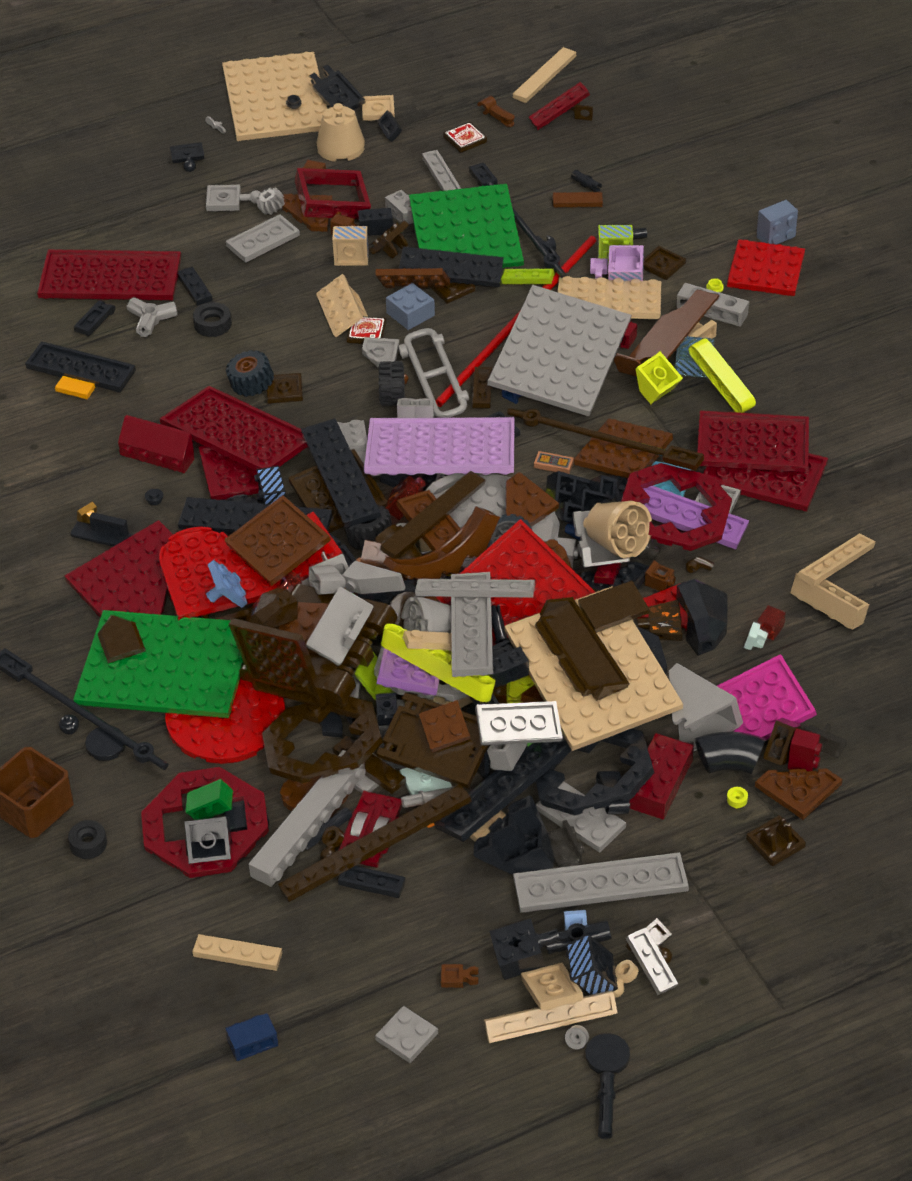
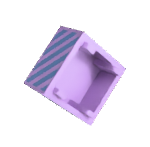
(626, 262)

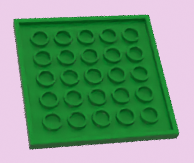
(468, 222)

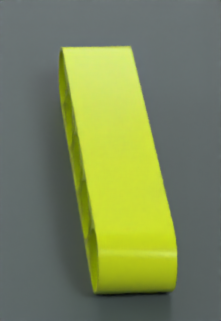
(722, 376)

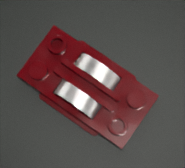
(371, 814)

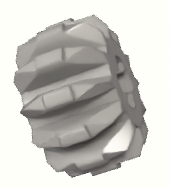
(270, 201)

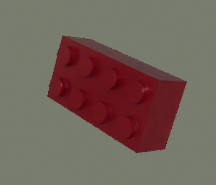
(670, 763)

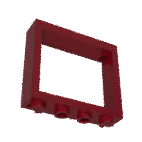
(328, 208)

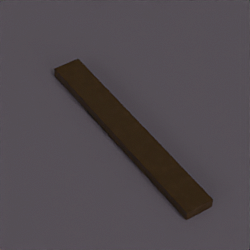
(432, 515)

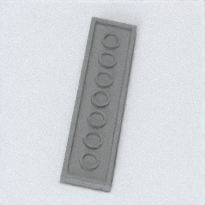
(471, 632)
(600, 882)

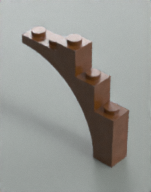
(449, 558)

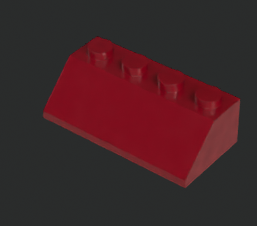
(156, 444)

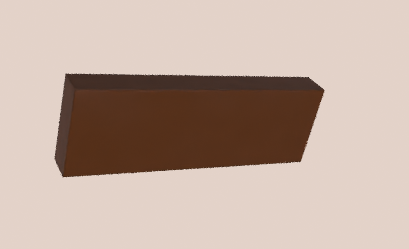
(577, 199)

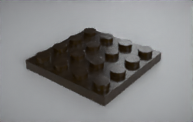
(314, 493)

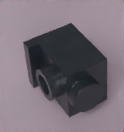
(386, 708)

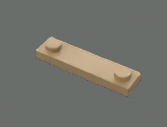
(428, 640)

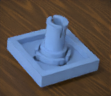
(226, 584)

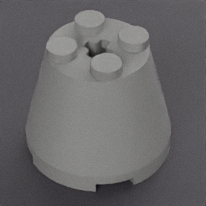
(426, 615)

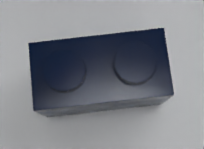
(251, 1036)

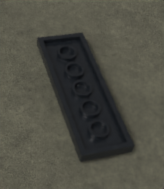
(458, 266)
(81, 366)

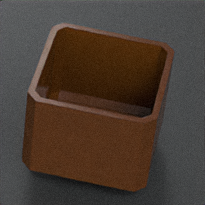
(35, 781)

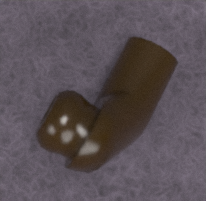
(697, 563)

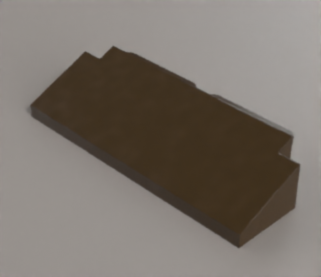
(579, 649)

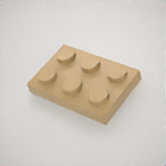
(551, 987)

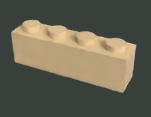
(832, 601)

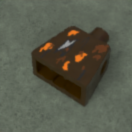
(664, 621)

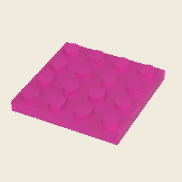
(768, 695)

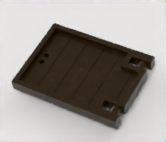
(406, 734)

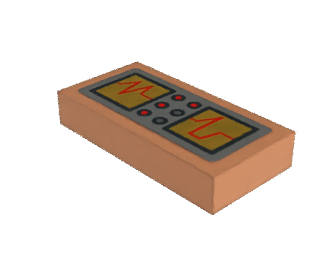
(553, 462)

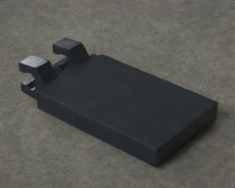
(336, 89)

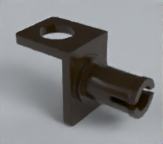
(577, 110)

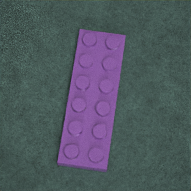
(686, 515)

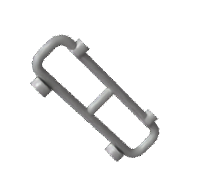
(407, 350)

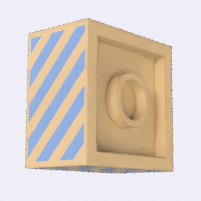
(350, 245)

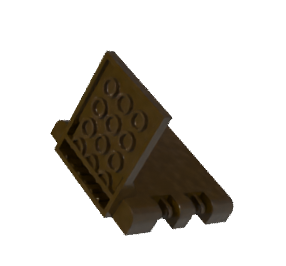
(281, 664)

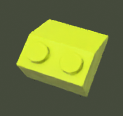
(657, 377)

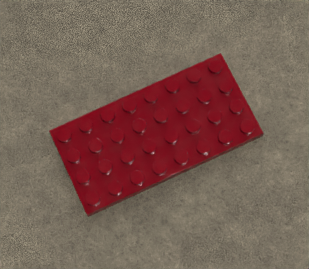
(109, 274)
(236, 429)

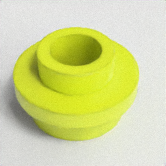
(715, 285)

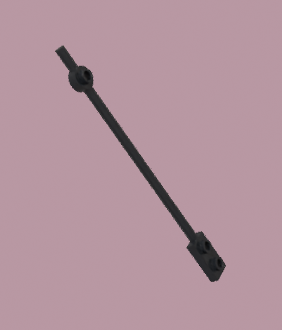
(486, 178)
(20, 669)

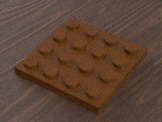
(621, 459)
(277, 540)

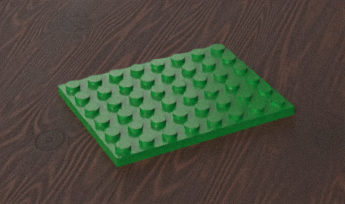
(185, 670)

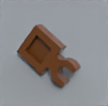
(453, 975)

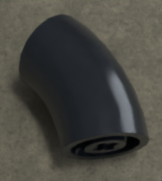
(729, 751)

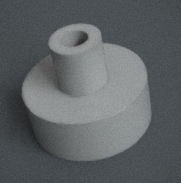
(576, 1037)

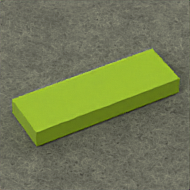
(527, 276)

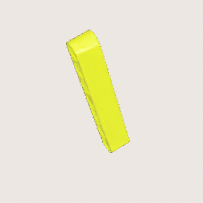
(437, 664)

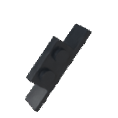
(102, 530)

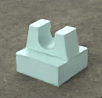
(756, 637)

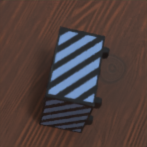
(270, 484)
(591, 965)

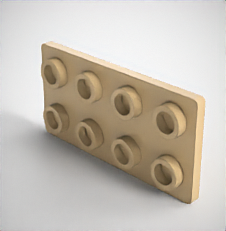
(341, 305)

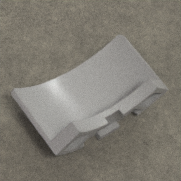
(589, 550)

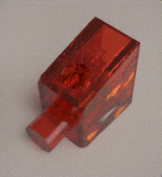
(404, 489)

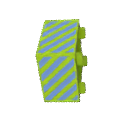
(613, 235)

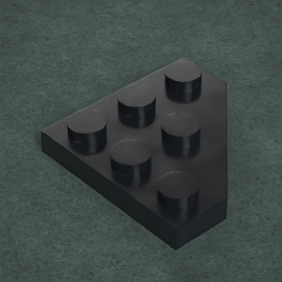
(632, 572)

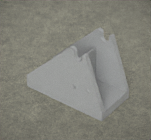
(705, 706)

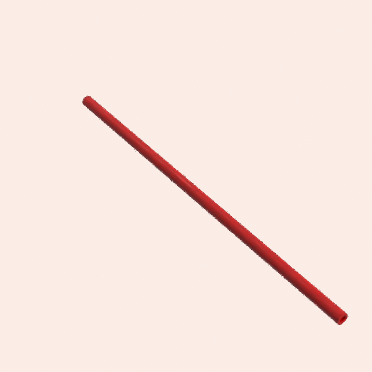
(502, 335)

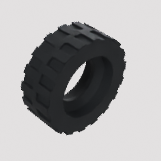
(212, 329)

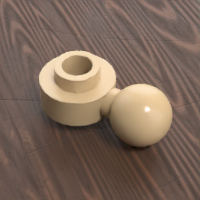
(625, 972)

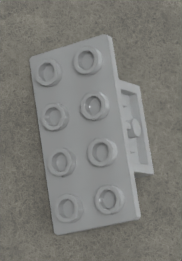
(339, 626)

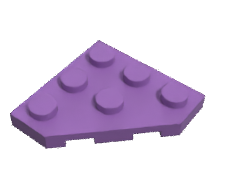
(404, 675)

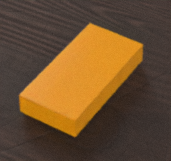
(75, 387)

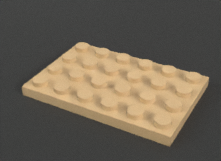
(632, 297)

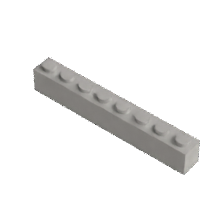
(303, 824)

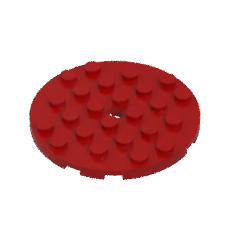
(229, 738)

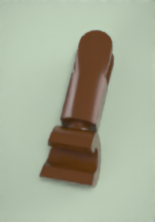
(496, 111)

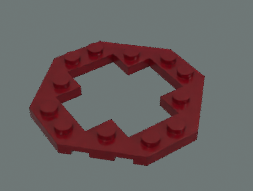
(683, 479)
(170, 800)

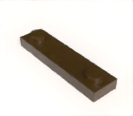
(375, 768)

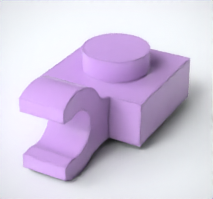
(598, 267)

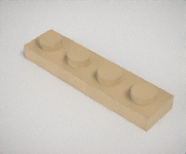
(237, 952)

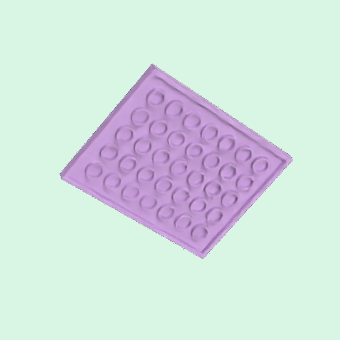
(440, 446)

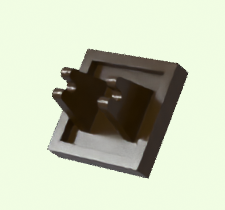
(392, 234)
(776, 840)

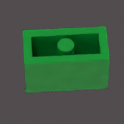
(209, 800)

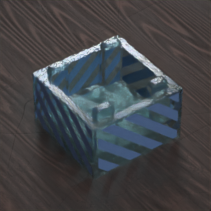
(684, 362)

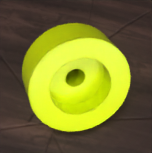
(737, 797)

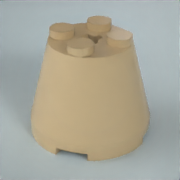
(340, 134)
(619, 527)

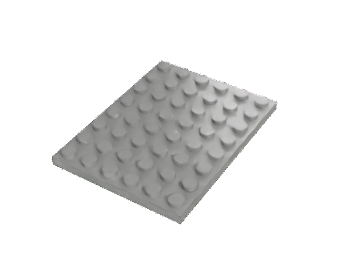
(560, 350)

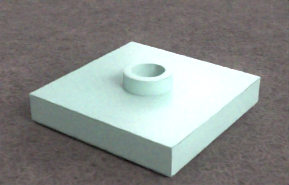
(419, 781)

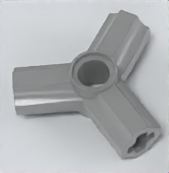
(150, 314)

